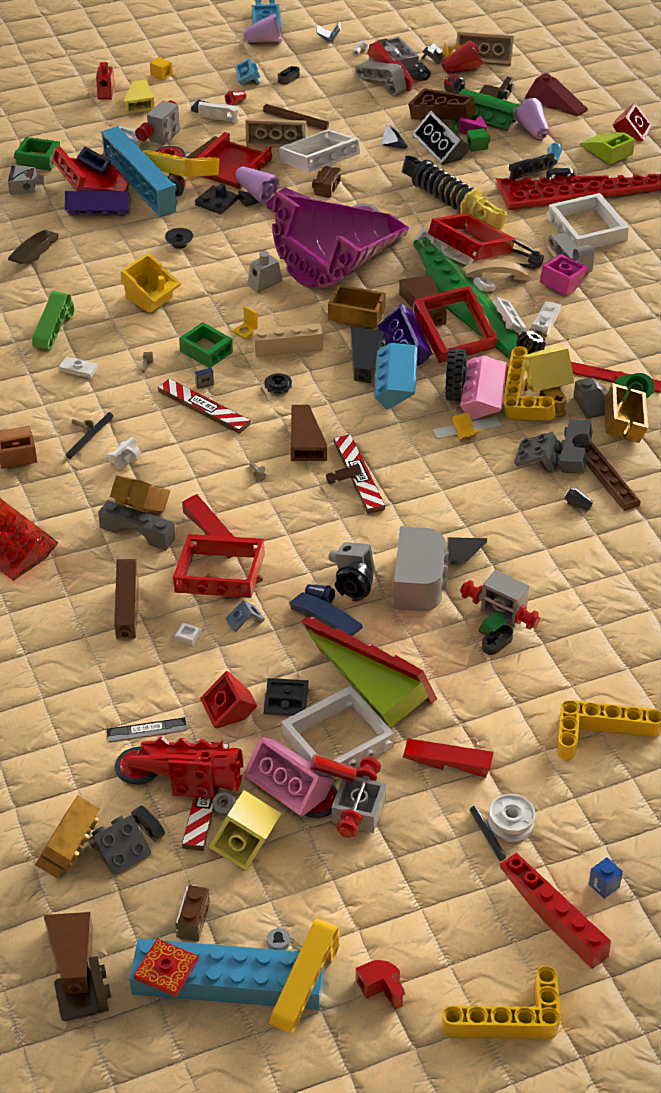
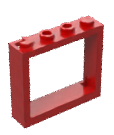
(495, 241)
(446, 298)
(220, 547)

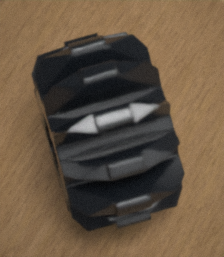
(531, 341)

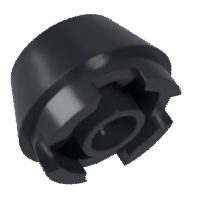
(354, 581)

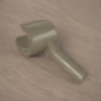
(147, 357)
(85, 425)
(259, 471)

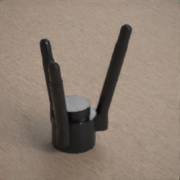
(535, 258)

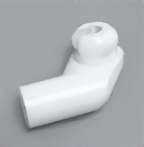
(363, 44)

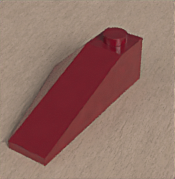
(555, 95)

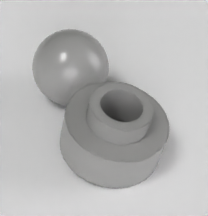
(218, 802)

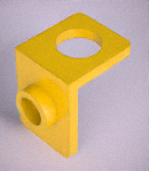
(449, 50)
(250, 323)
(464, 426)

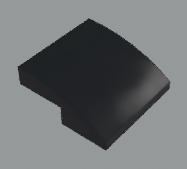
(285, 696)

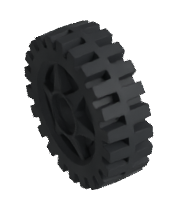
(455, 374)

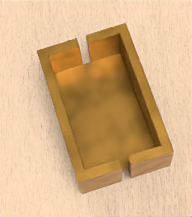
(356, 306)
(625, 418)
(139, 494)
(68, 837)

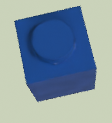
(605, 877)

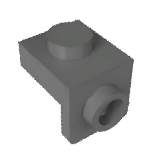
(433, 52)

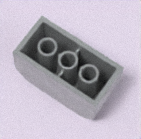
(420, 569)

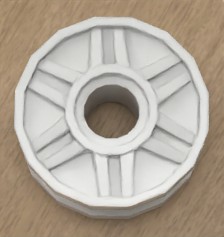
(511, 818)

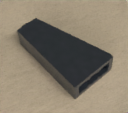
(364, 352)

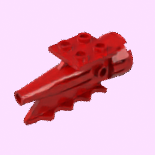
(192, 767)

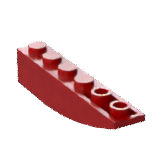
(557, 912)

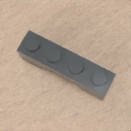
(156, 530)

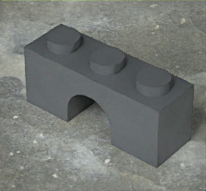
(576, 434)

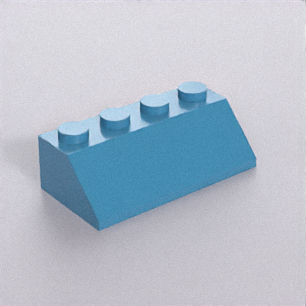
(395, 374)

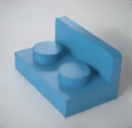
(247, 71)

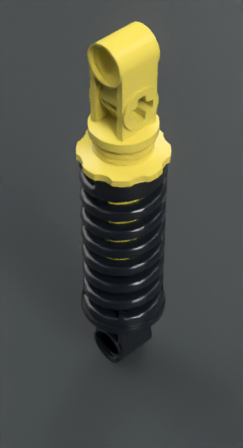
(452, 191)

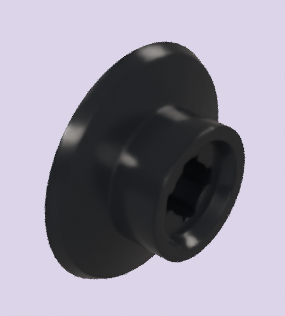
(179, 237)

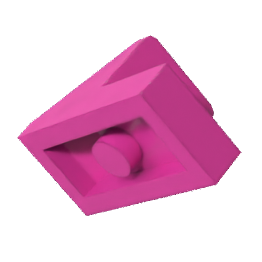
(467, 124)

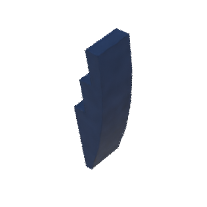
(325, 613)

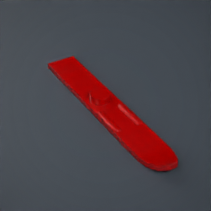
(604, 374)

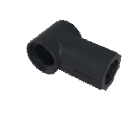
(419, 71)

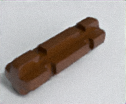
(343, 474)

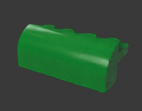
(493, 110)

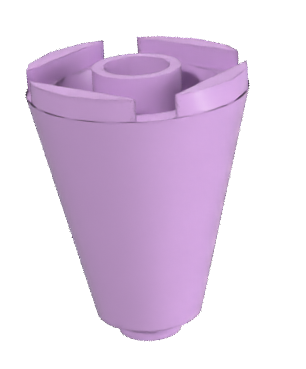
(263, 31)
(532, 118)
(257, 183)

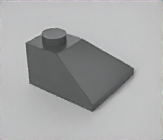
(590, 397)
(463, 548)

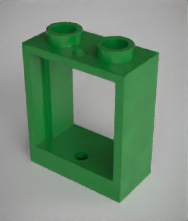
(39, 145)
(210, 357)

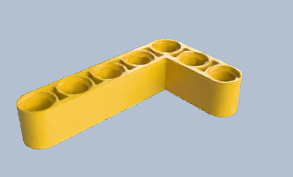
(184, 166)
(514, 402)
(603, 718)
(318, 947)
(510, 1015)

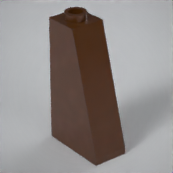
(422, 287)
(306, 436)
(126, 598)
(71, 946)

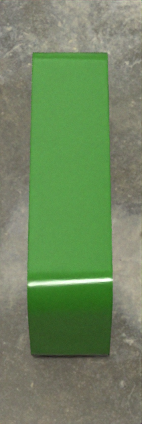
(57, 308)

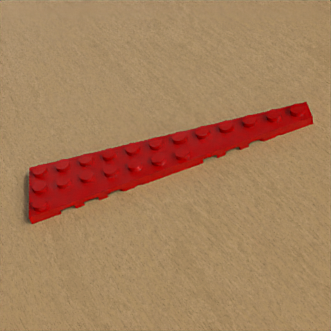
(551, 191)

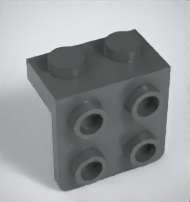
(541, 447)
(120, 844)

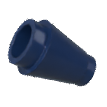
(323, 592)

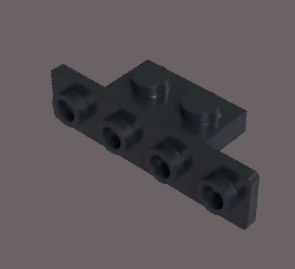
(531, 166)

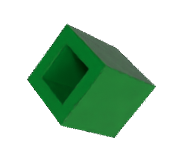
(478, 139)

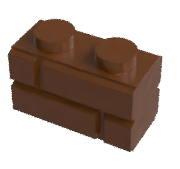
(326, 181)
(192, 913)

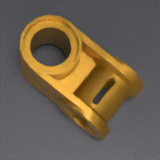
(559, 399)

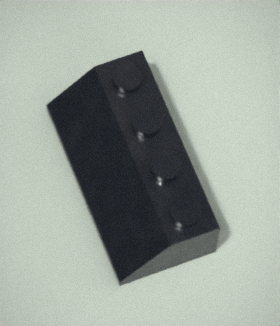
(440, 139)

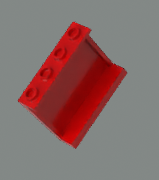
(232, 157)
(85, 177)

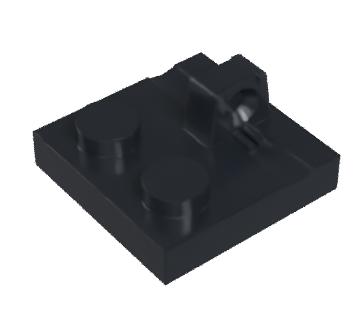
(216, 199)

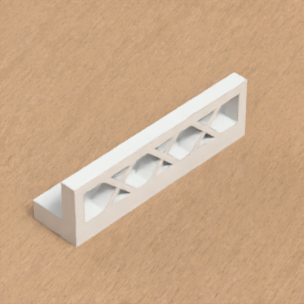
(446, 249)

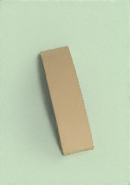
(496, 266)

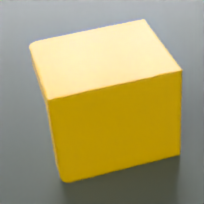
(161, 68)

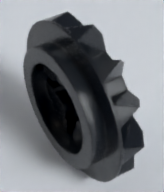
(278, 378)

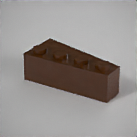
(444, 104)

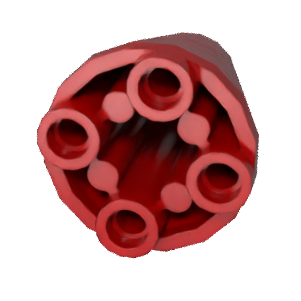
(463, 59)

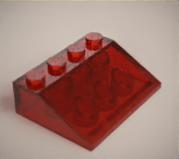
(21, 542)

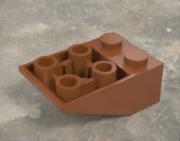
(17, 447)

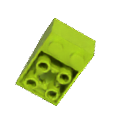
(610, 146)

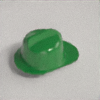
(638, 382)

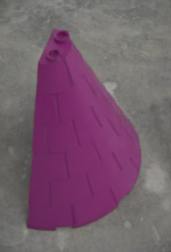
(327, 239)

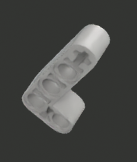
(387, 72)
(563, 244)

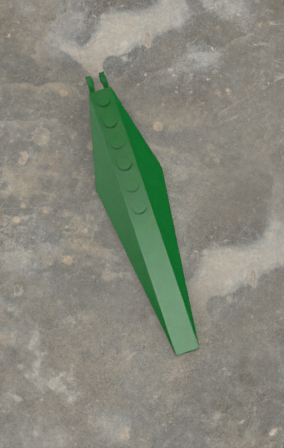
(449, 277)

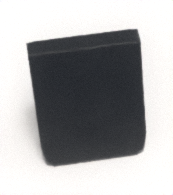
(246, 198)

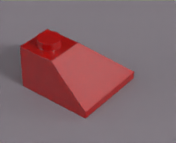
(633, 123)
(228, 701)

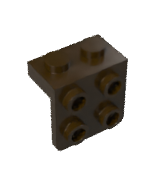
(502, 92)
(85, 1004)

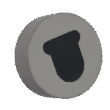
(278, 939)

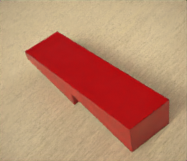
(379, 54)
(204, 517)
(438, 755)

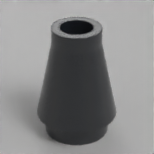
(578, 498)

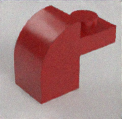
(380, 977)

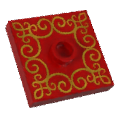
(166, 967)

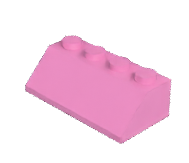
(483, 386)
(287, 776)

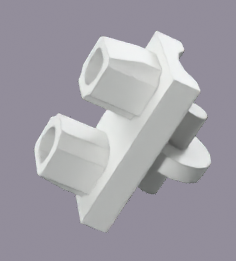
(126, 453)

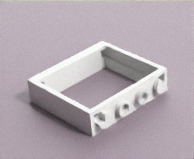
(341, 148)
(618, 228)
(329, 707)

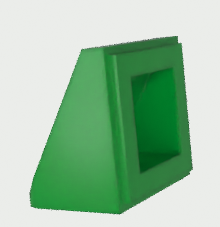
(492, 623)

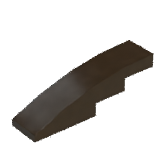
(31, 248)

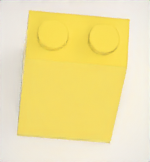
(548, 368)
(244, 830)

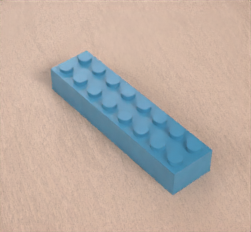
(139, 171)
(230, 974)

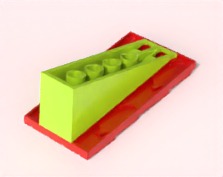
(384, 681)

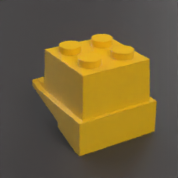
(148, 283)

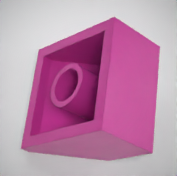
(562, 274)

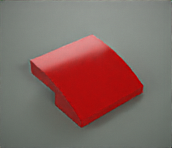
(333, 768)

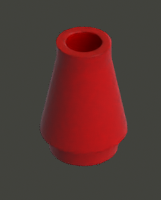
(234, 97)

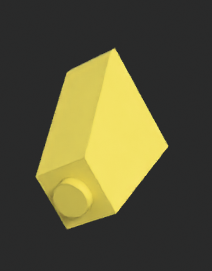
(139, 97)

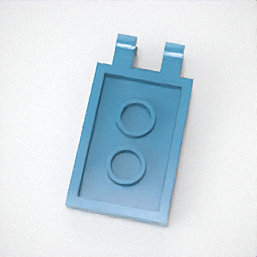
(262, 11)

